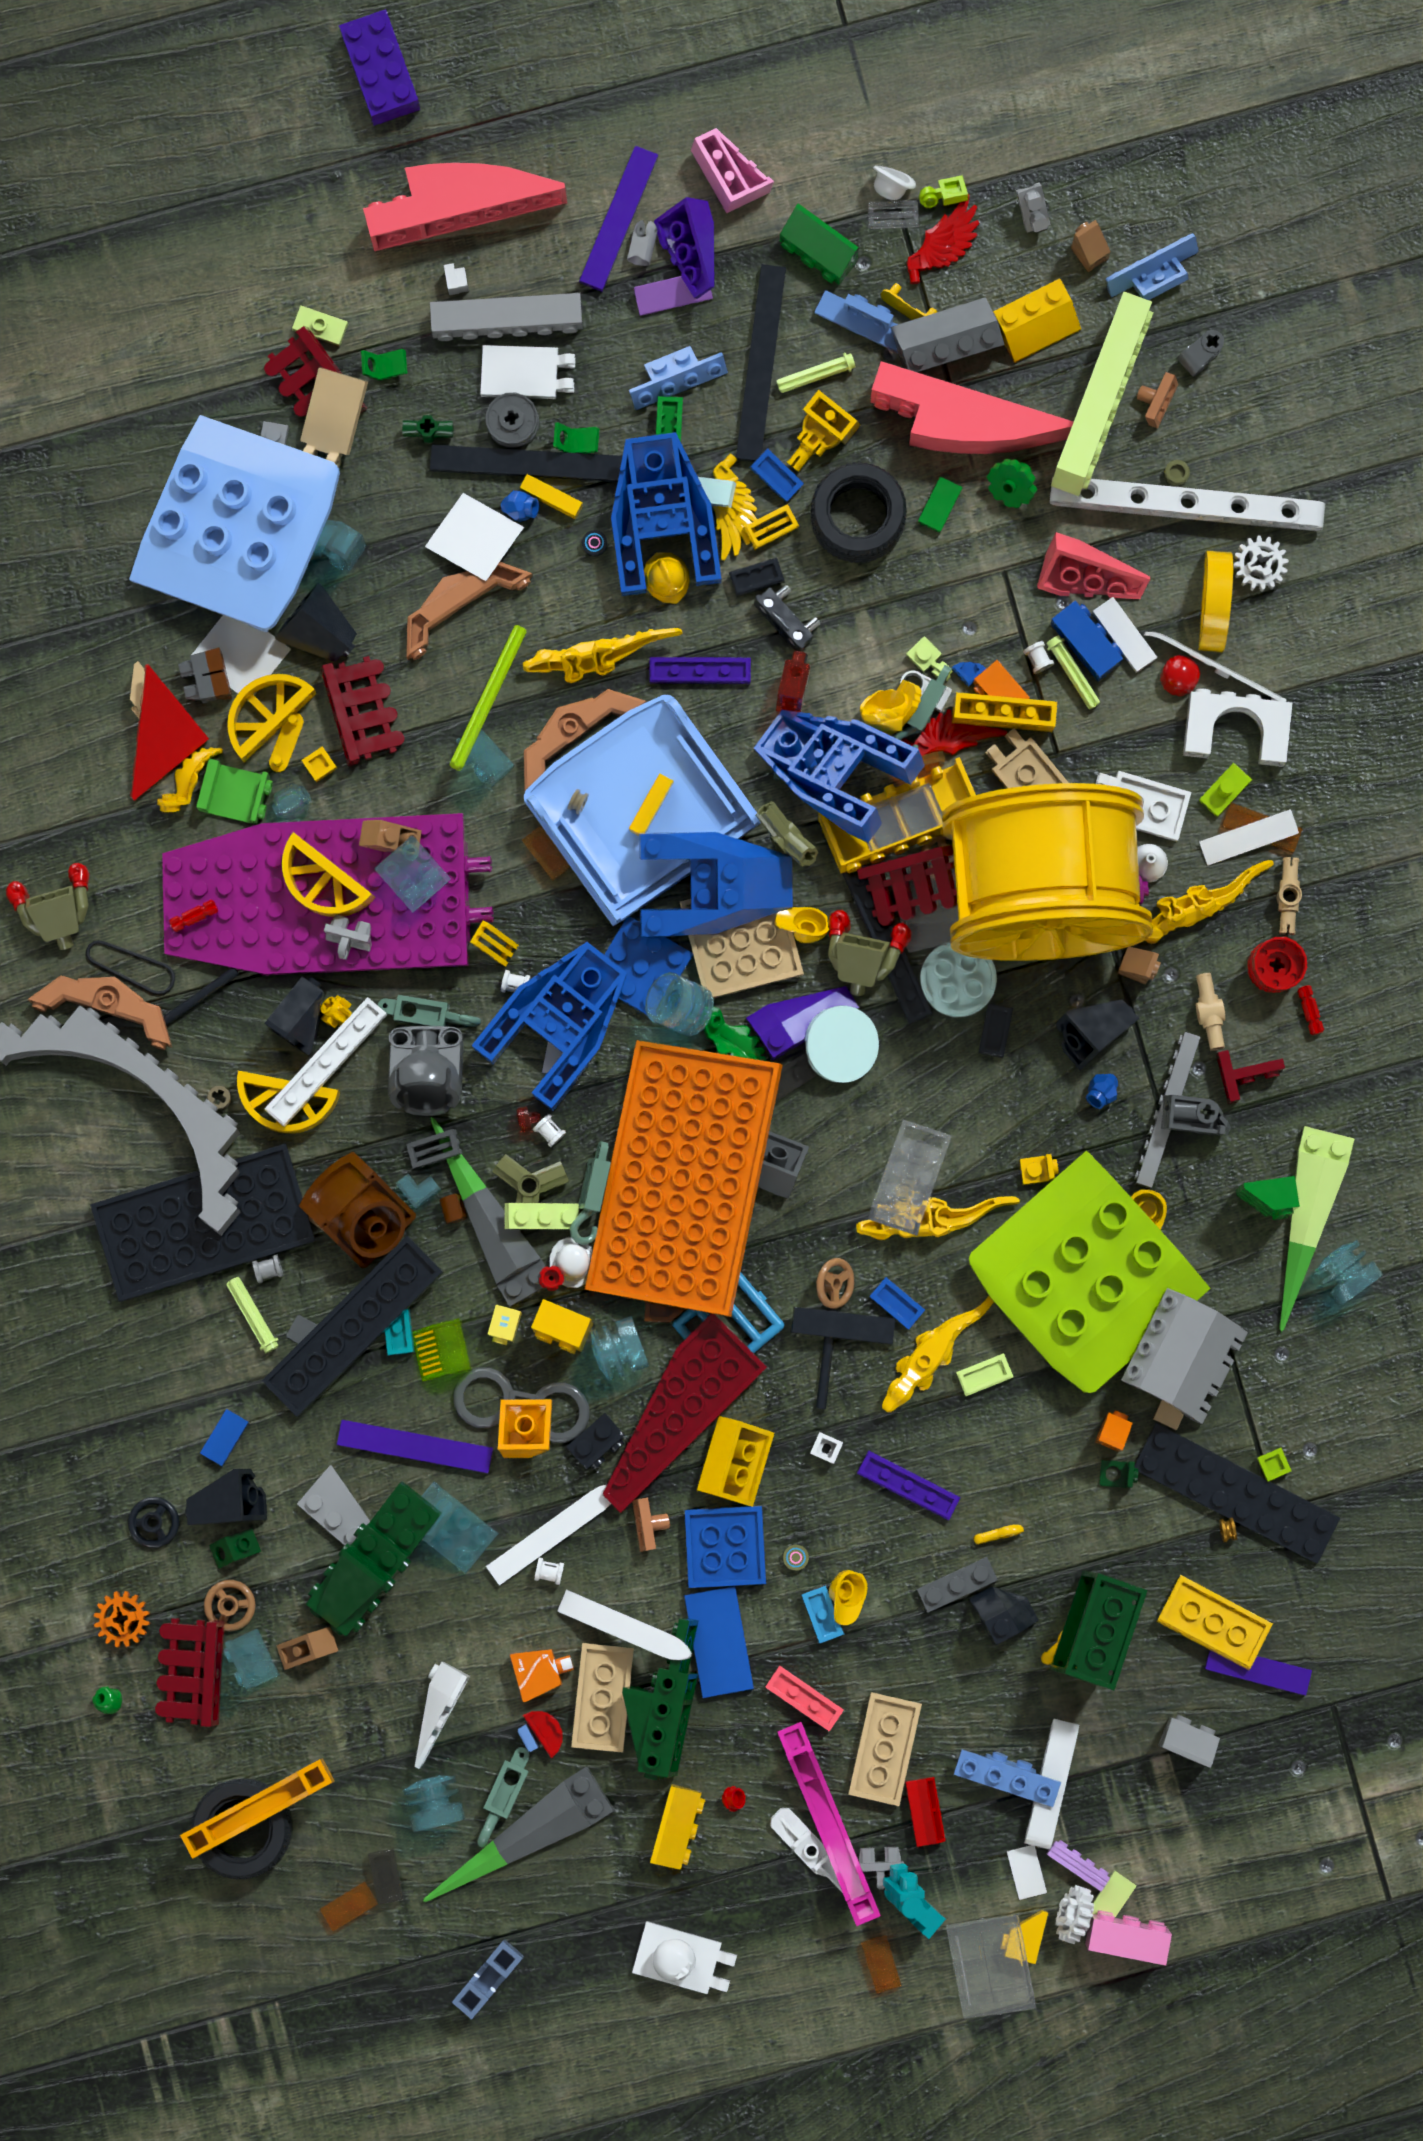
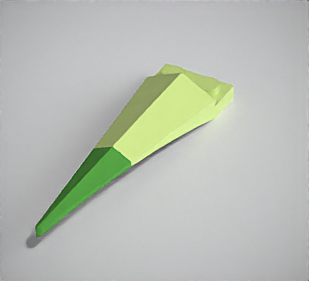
(1318, 1176)

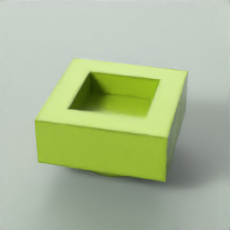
(1274, 1464)

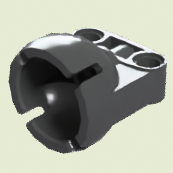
(425, 1069)

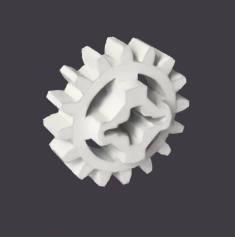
(1255, 554)
(1074, 1914)

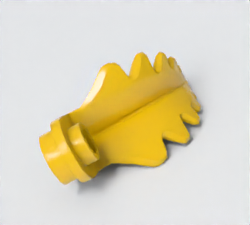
(187, 779)

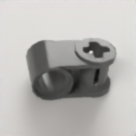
(1198, 354)

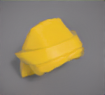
(890, 708)

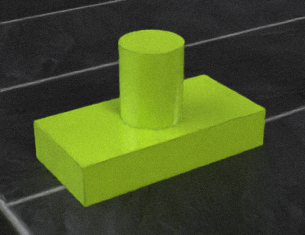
(1225, 790)

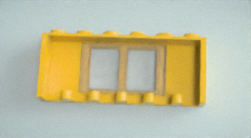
(907, 816)

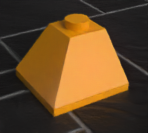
(524, 1428)

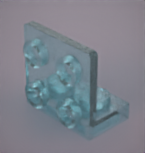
(488, 760)
(412, 873)
(251, 1659)

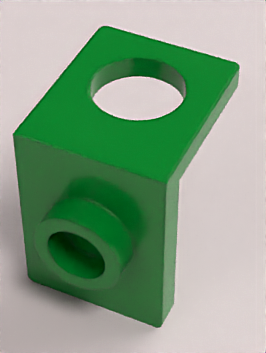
(384, 365)
(576, 439)

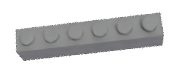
(506, 316)

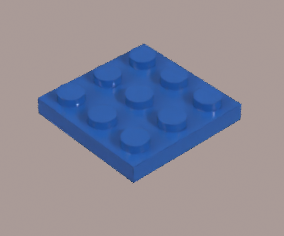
(644, 961)
(725, 1547)

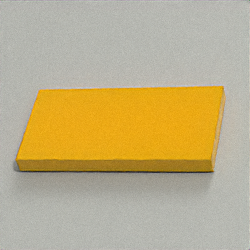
(1214, 1622)

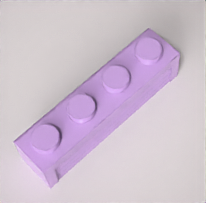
(1077, 1865)

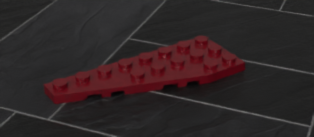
(694, 1390)

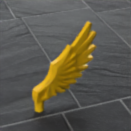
(739, 515)

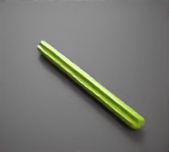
(487, 698)

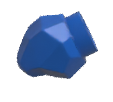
(520, 506)
(1102, 1090)

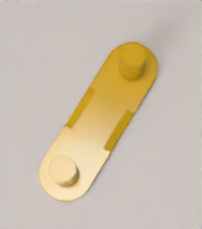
(891, 298)
(286, 743)

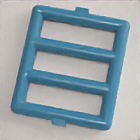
(758, 1299)

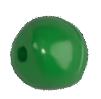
(107, 1700)

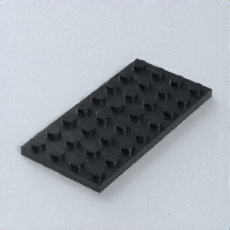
(160, 1241)

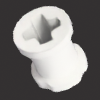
(1038, 657)
(512, 982)
(549, 1130)
(549, 1571)

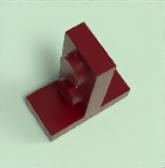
(1245, 1074)

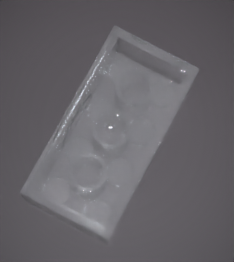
(910, 1177)

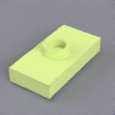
(321, 325)

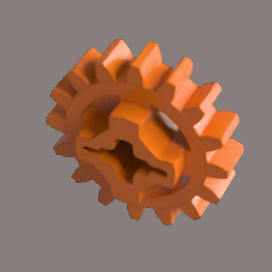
(124, 1631)

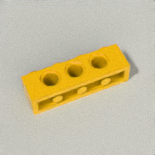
(1004, 712)

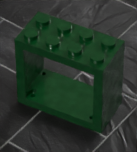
(1098, 1629)

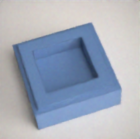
(528, 1738)

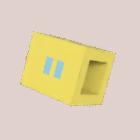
(504, 1324)

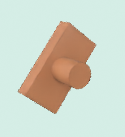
(1158, 399)
(647, 1524)

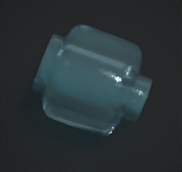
(291, 802)

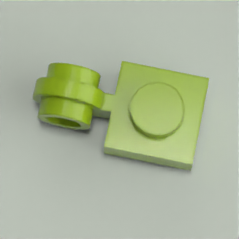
(950, 190)

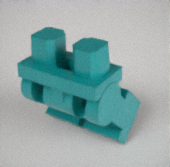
(908, 1898)

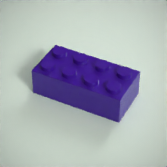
(379, 67)

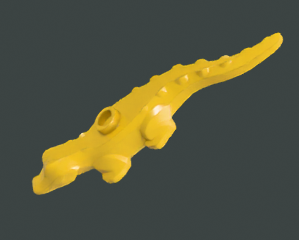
(593, 655)
(1199, 903)
(938, 1219)
(932, 1350)

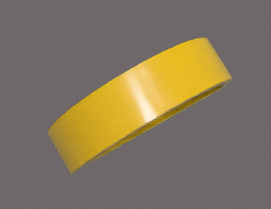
(1216, 600)
(274, 722)
(322, 865)
(274, 1086)

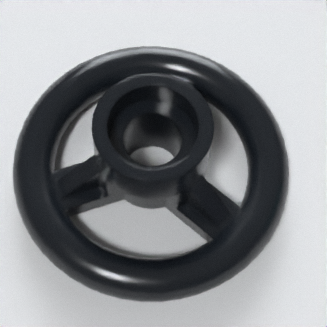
(134, 1522)

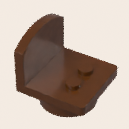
(357, 1209)

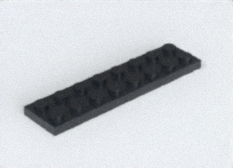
(352, 1326)
(1236, 1493)

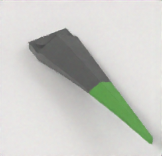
(507, 1251)
(564, 1811)

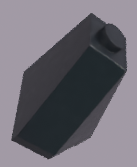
(318, 627)
(299, 1015)
(1093, 1028)
(228, 1500)
(1003, 1613)

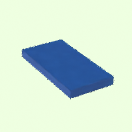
(719, 1642)

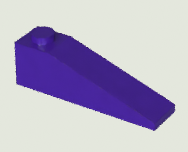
(689, 238)
(785, 1023)

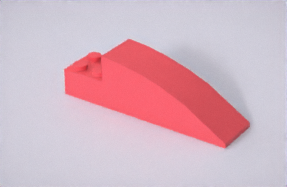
(457, 198)
(960, 418)

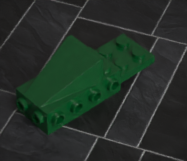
(372, 1560)
(662, 1716)

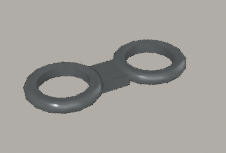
(510, 1394)

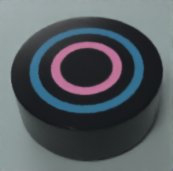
(594, 543)

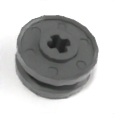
(499, 416)

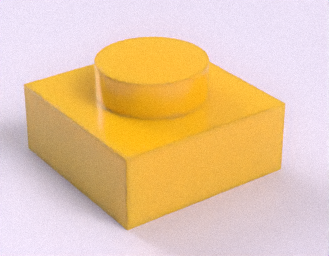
(319, 764)

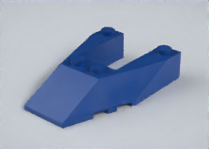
(659, 499)
(821, 754)
(728, 881)
(565, 1006)

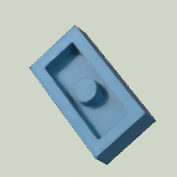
(822, 1614)

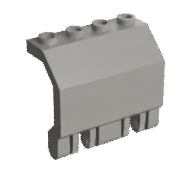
(1184, 1354)

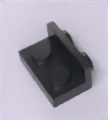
(596, 1442)

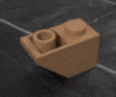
(1090, 245)
(385, 835)
(1139, 965)

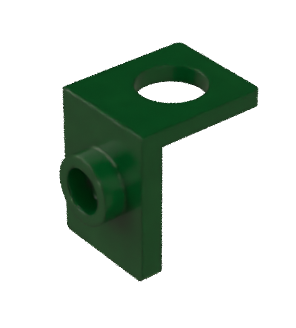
(1128, 1474)
(235, 1547)

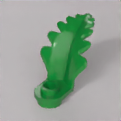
(732, 1038)

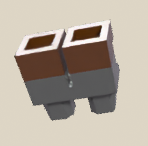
(209, 674)

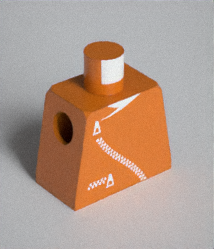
(539, 1671)

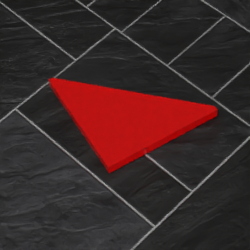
(163, 735)

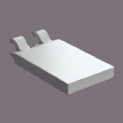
(524, 371)
(1162, 804)
(706, 1953)

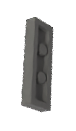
(957, 1584)

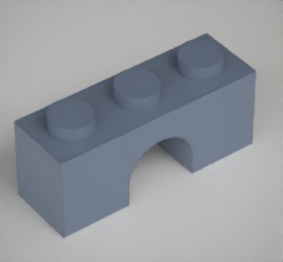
(487, 1979)

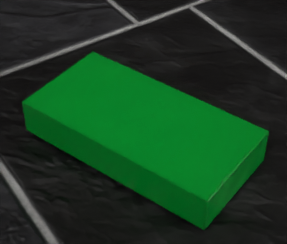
(940, 504)

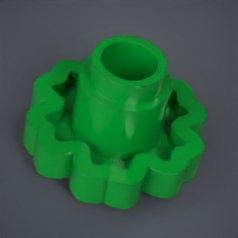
(1012, 483)

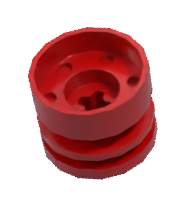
(1288, 956)

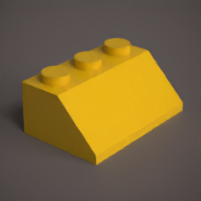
(1037, 320)
(735, 1461)
(677, 1827)

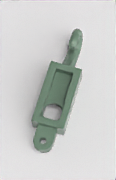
(927, 706)
(427, 1012)
(592, 1192)
(503, 1795)

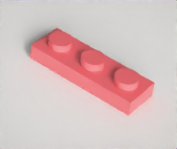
(804, 1698)

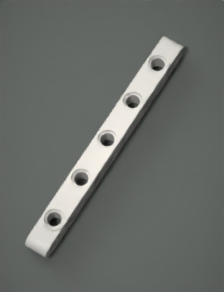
(1208, 504)

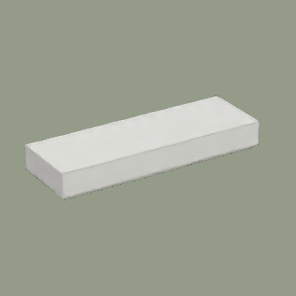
(1124, 634)

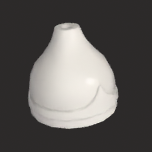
(1151, 862)

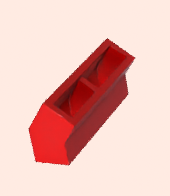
(925, 1811)

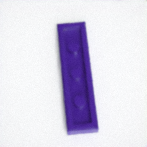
(700, 670)
(908, 1485)
(1263, 1672)

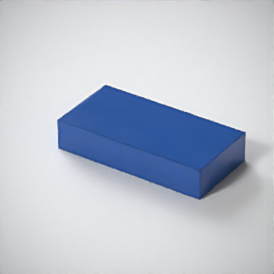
(776, 475)
(897, 1303)
(224, 1437)

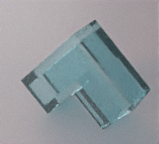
(418, 1193)

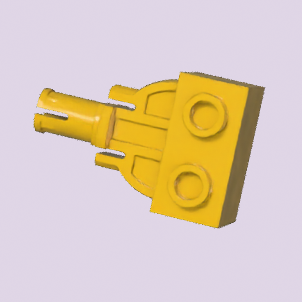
(822, 427)

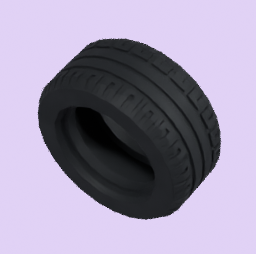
(866, 477)
(238, 1867)

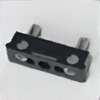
(784, 619)

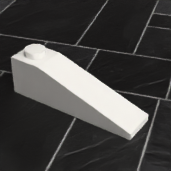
(442, 1696)

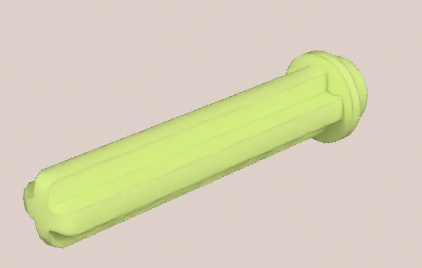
(816, 373)
(1073, 672)
(252, 1315)

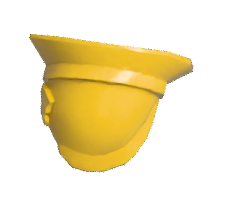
(666, 577)

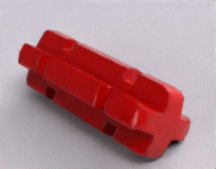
(193, 915)
(1310, 1010)

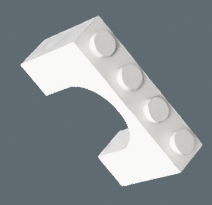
(1270, 715)

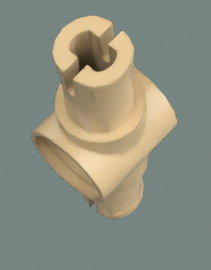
(1291, 883)
(1210, 1011)

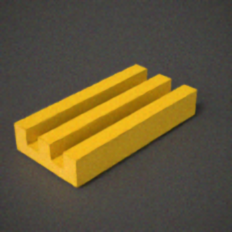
(753, 536)
(506, 951)

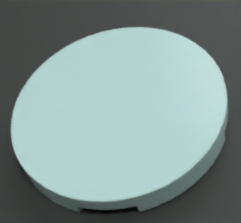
(956, 982)
(841, 1044)

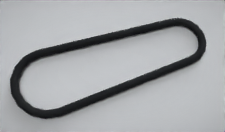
(136, 955)

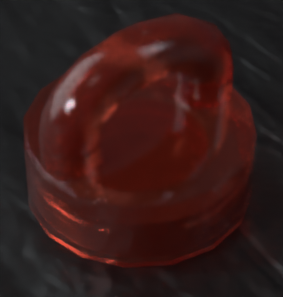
(526, 1119)

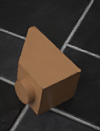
(307, 1648)

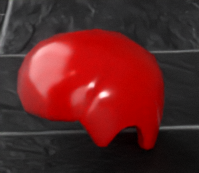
(1180, 675)

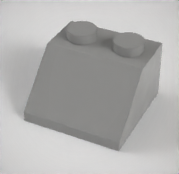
(1189, 1741)

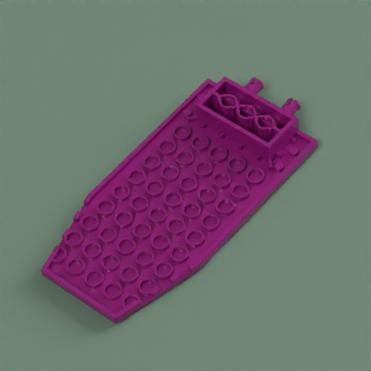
(272, 933)

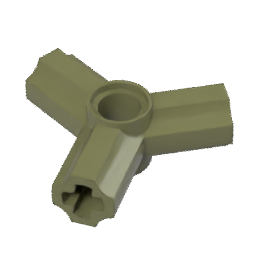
(786, 835)
(516, 1175)

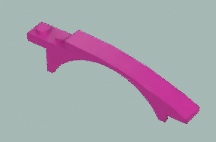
(829, 1824)

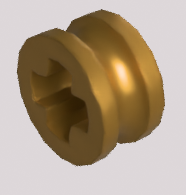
(1228, 1530)

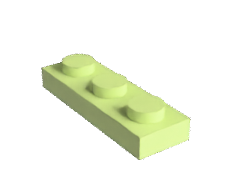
(540, 1215)

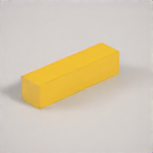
(551, 496)
(651, 805)

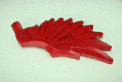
(944, 242)
(951, 737)

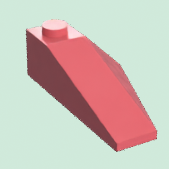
(1082, 569)

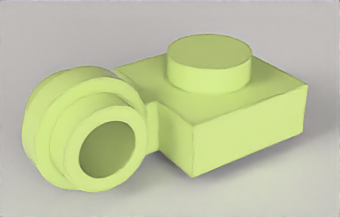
(925, 655)

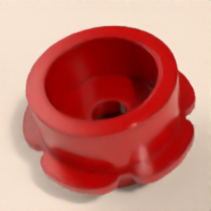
(551, 1271)
(733, 1798)

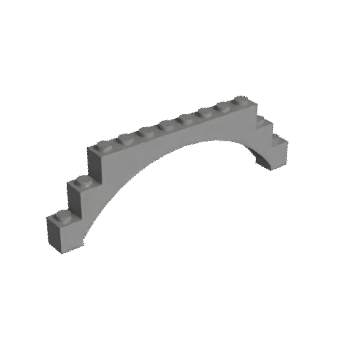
(207, 1130)

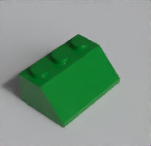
(818, 245)
(1271, 1197)

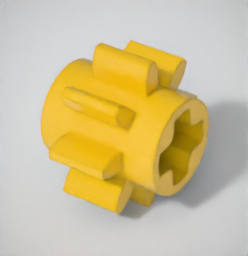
(335, 1011)

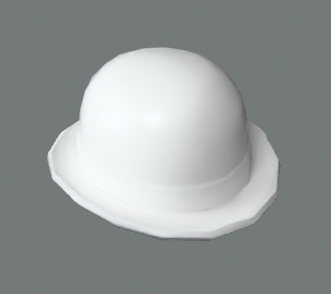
(892, 183)
(572, 1261)

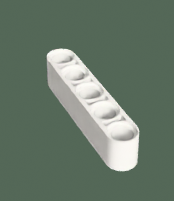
(1054, 1766)

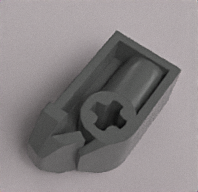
(1184, 1114)

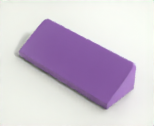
(665, 296)

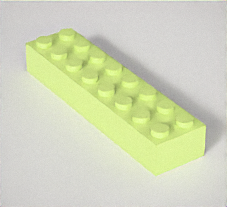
(1103, 394)

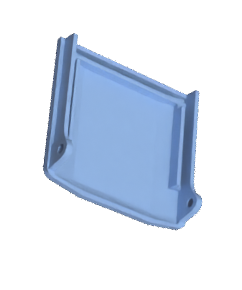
(236, 523)
(617, 773)

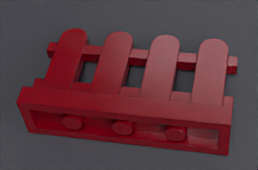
(293, 383)
(359, 722)
(900, 882)
(209, 1660)

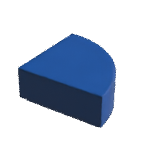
(968, 671)

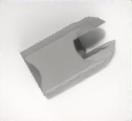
(640, 246)

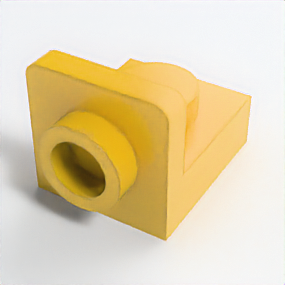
(1038, 1169)

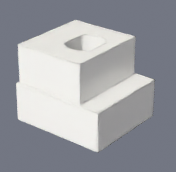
(455, 279)
(819, 1443)

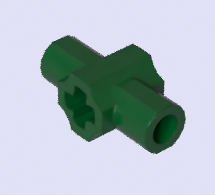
(441, 429)

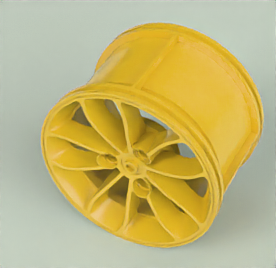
(1047, 872)

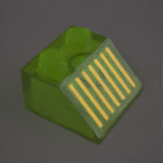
(441, 1350)

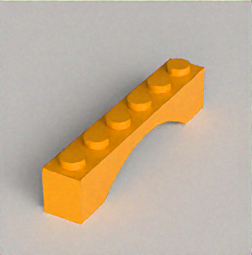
(257, 1808)

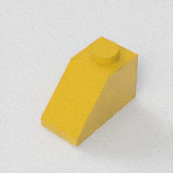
(1032, 1933)

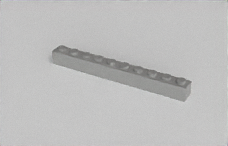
(1175, 1086)

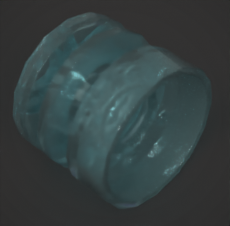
(679, 1004)
(1348, 1272)
(619, 1349)
(433, 1803)

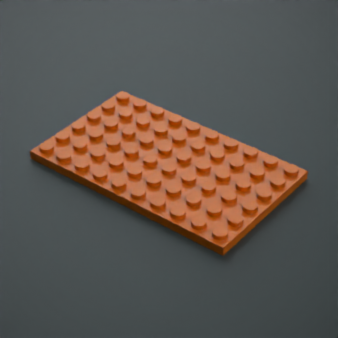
(683, 1177)

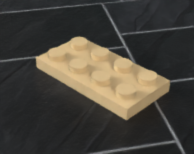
(600, 1701)
(885, 1749)

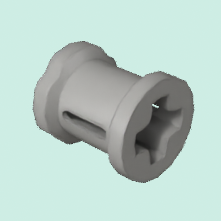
(267, 1269)

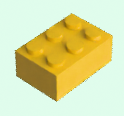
(562, 1326)

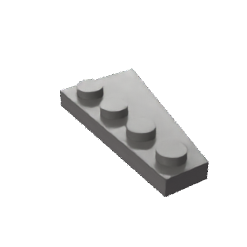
(334, 1506)

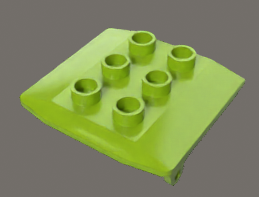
(1082, 1273)

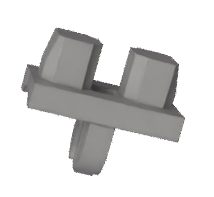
(1033, 199)
(338, 933)
(868, 1863)

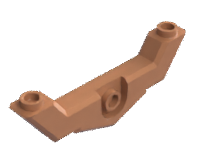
(452, 595)
(570, 724)
(109, 997)

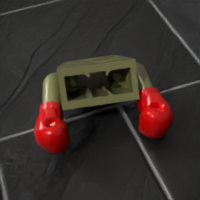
(56, 912)
(861, 958)

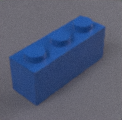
(1087, 640)

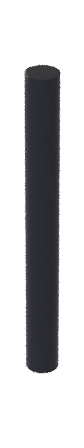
(200, 995)
(825, 1370)

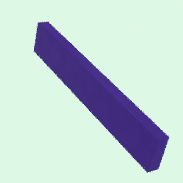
(618, 218)
(415, 1446)

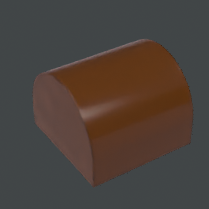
(453, 1208)

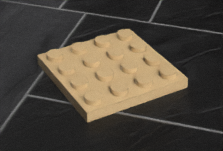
(745, 956)

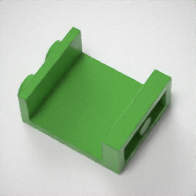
(234, 793)

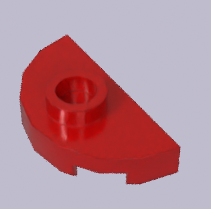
(546, 1729)

